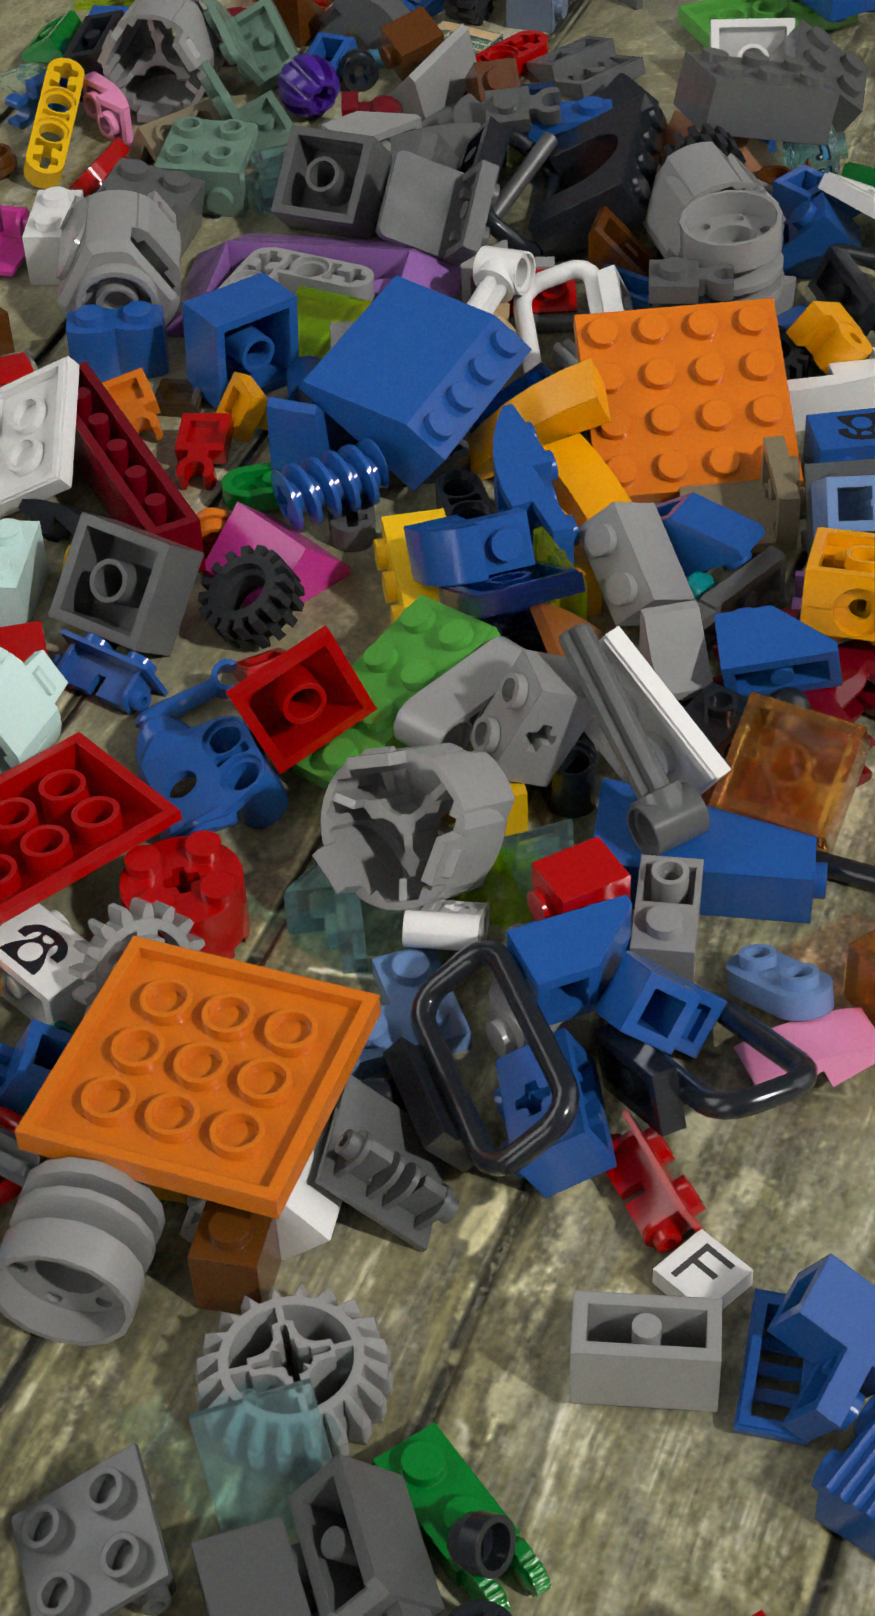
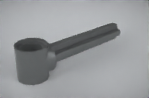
(664, 812)

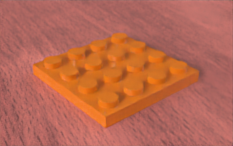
(688, 393)
(202, 1075)

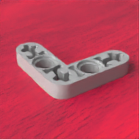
(307, 270)

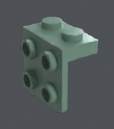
(253, 40)
(265, 111)
(214, 153)

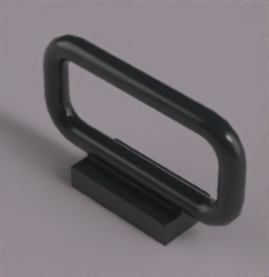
(491, 145)
(843, 282)
(660, 1087)
(435, 1088)

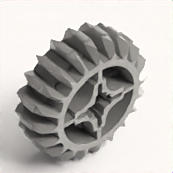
(319, 1342)

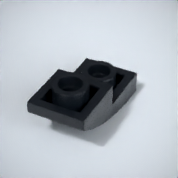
(55, 519)

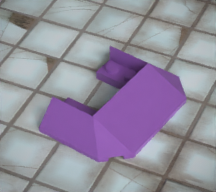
(381, 256)

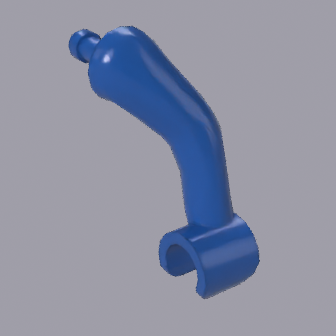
(193, 697)

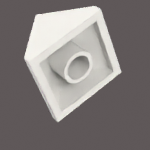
(749, 35)

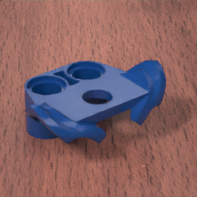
(229, 770)

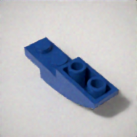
(525, 479)

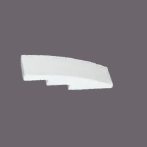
(845, 388)

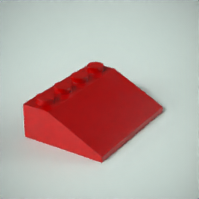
(68, 818)

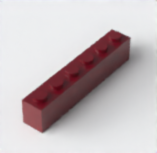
(125, 470)

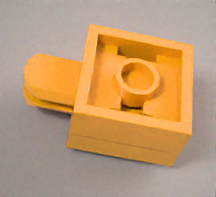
(840, 585)

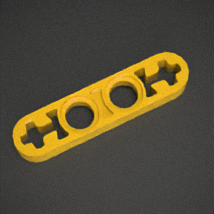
(54, 122)

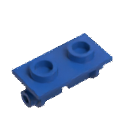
(125, 678)

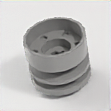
(739, 231)
(78, 1251)

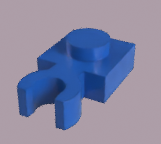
(29, 101)

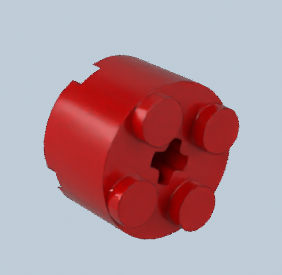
(196, 879)

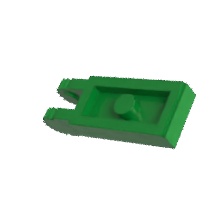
(445, 1490)

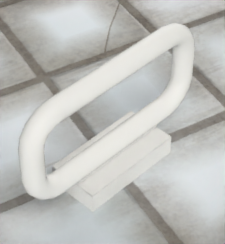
(603, 290)

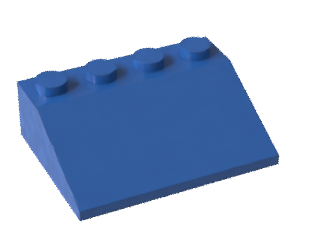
(415, 375)

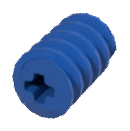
(330, 481)

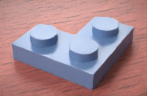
(398, 980)

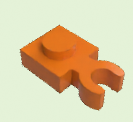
(136, 401)

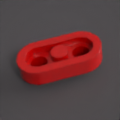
(97, 171)

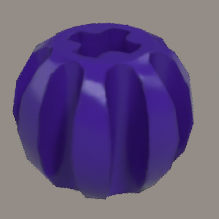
(308, 85)

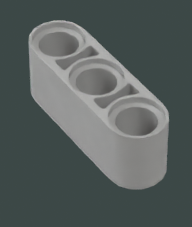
(456, 699)

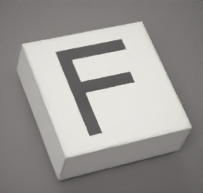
(703, 1270)

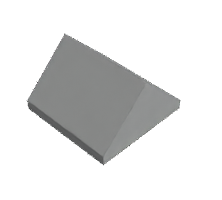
(439, 77)

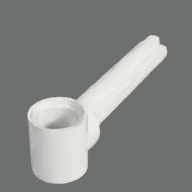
(500, 275)

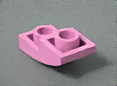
(108, 106)
(837, 1043)

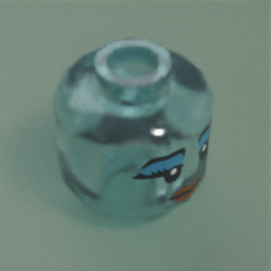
(818, 157)

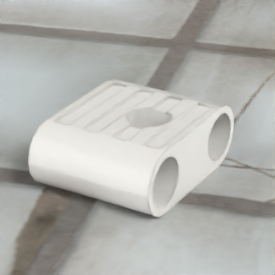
(446, 925)

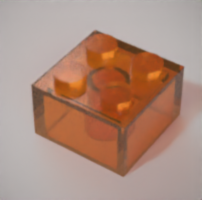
(793, 768)

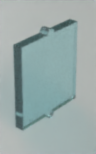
(260, 1452)

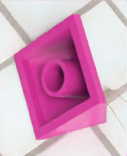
(308, 560)

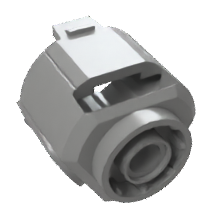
(153, 66)
(686, 177)
(103, 265)
(389, 829)

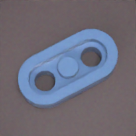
(779, 983)

